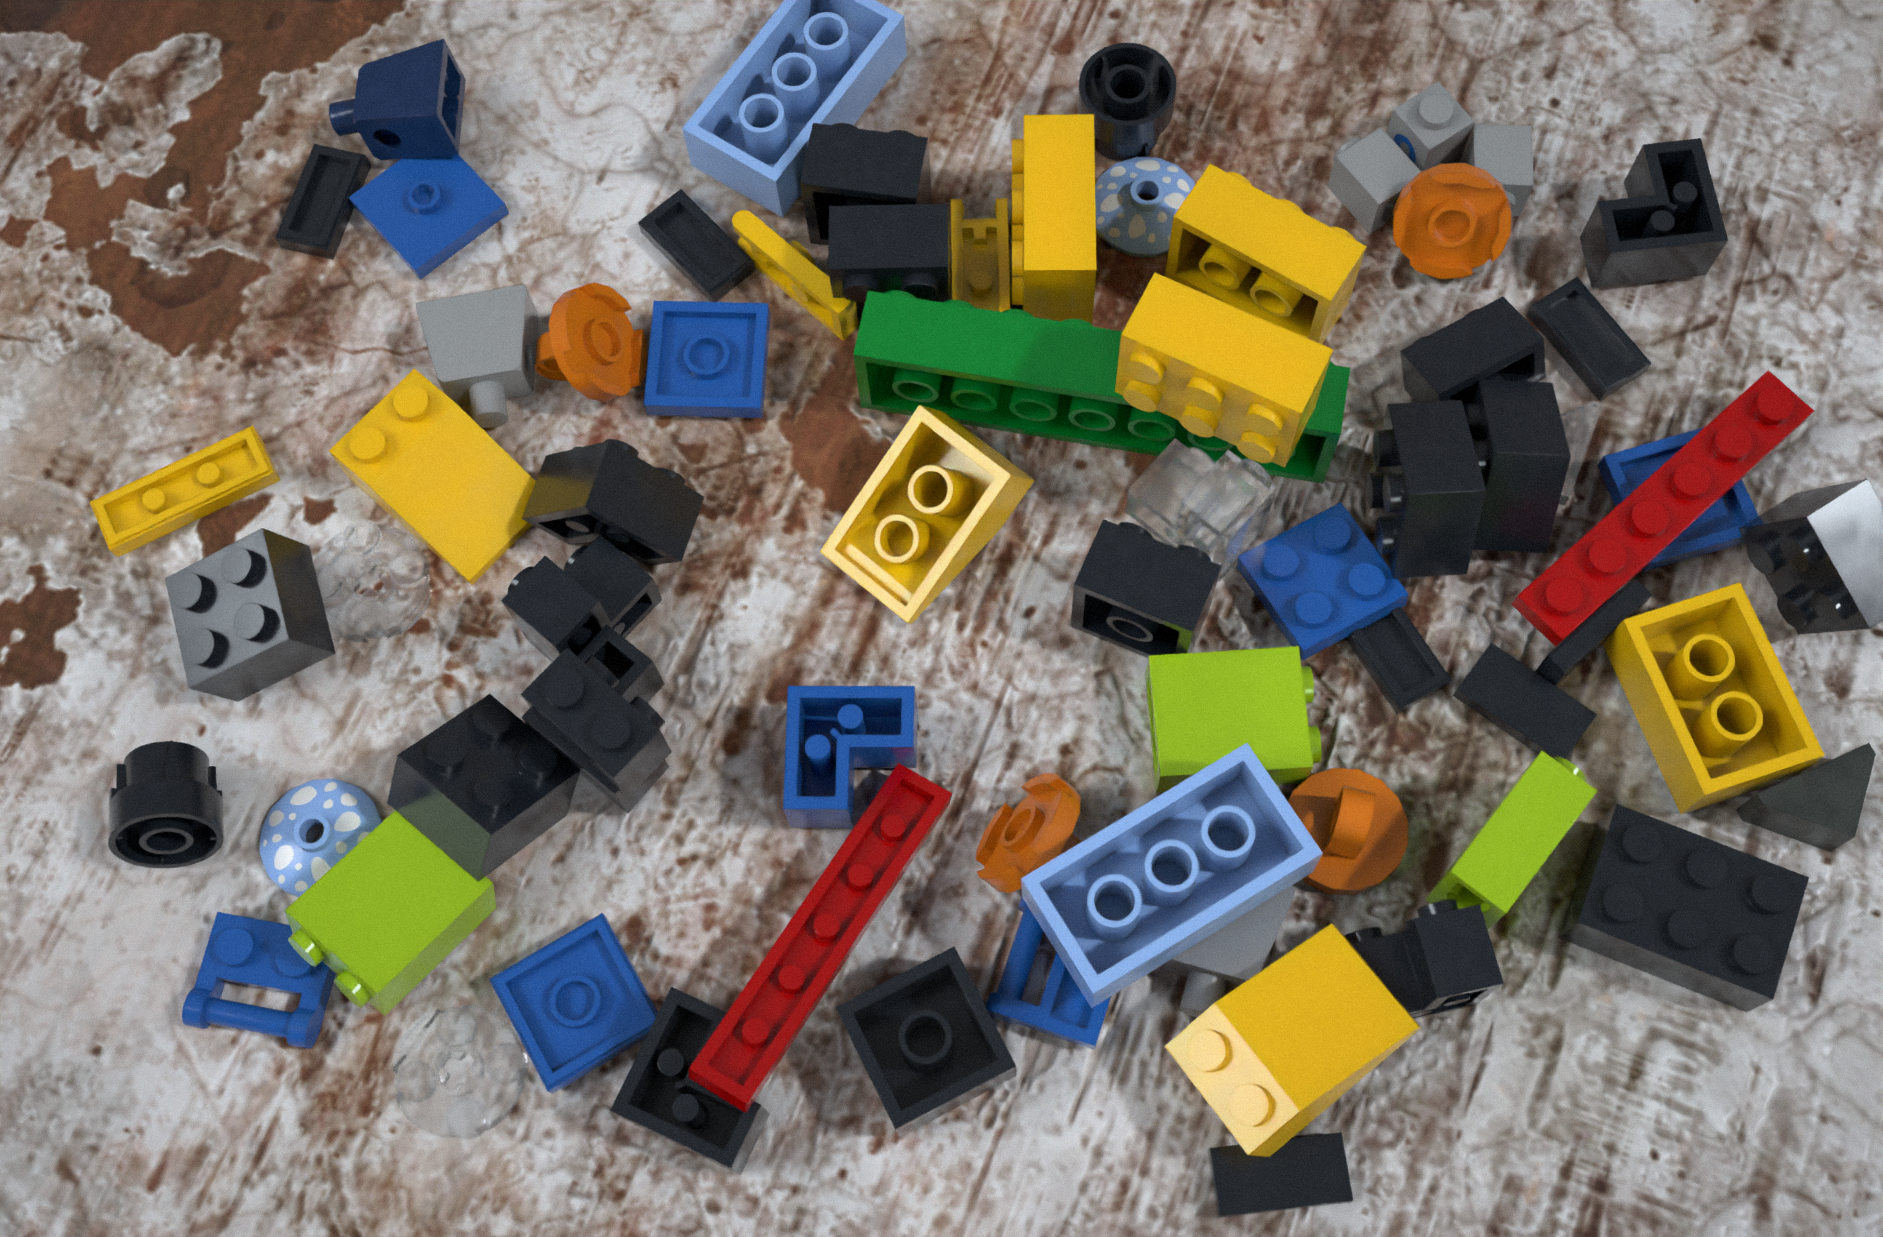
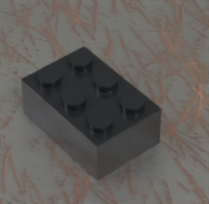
(1684, 908)

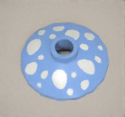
(1135, 224)
(346, 818)

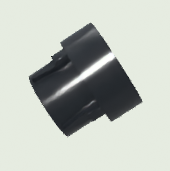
(1130, 96)
(165, 807)

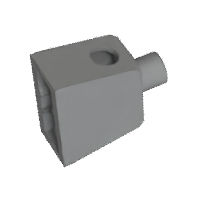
(483, 348)
(1229, 954)

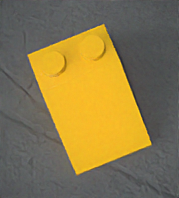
(438, 475)
(925, 512)
(1291, 1041)

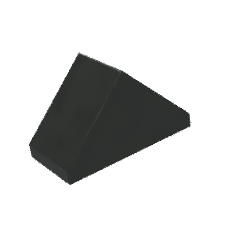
(1817, 805)

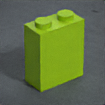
(1223, 699)
(1516, 838)
(388, 914)

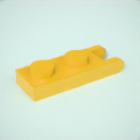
(981, 257)
(795, 273)

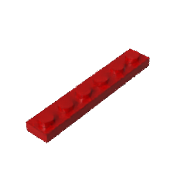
(1662, 508)
(819, 939)

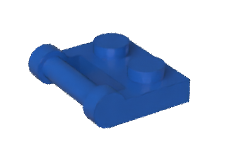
(260, 957)
(1062, 1008)

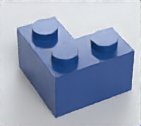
(834, 733)

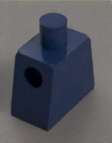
(406, 104)

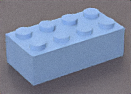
(800, 69)
(1170, 874)

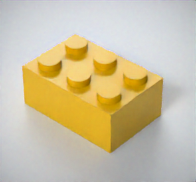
(1054, 217)
(1262, 255)
(1220, 370)
(1711, 698)

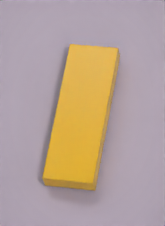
(184, 491)

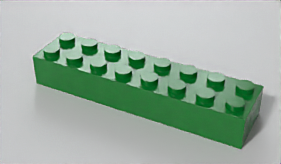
(1040, 380)

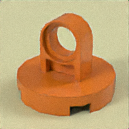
(1451, 220)
(593, 344)
(1354, 825)
(1030, 834)

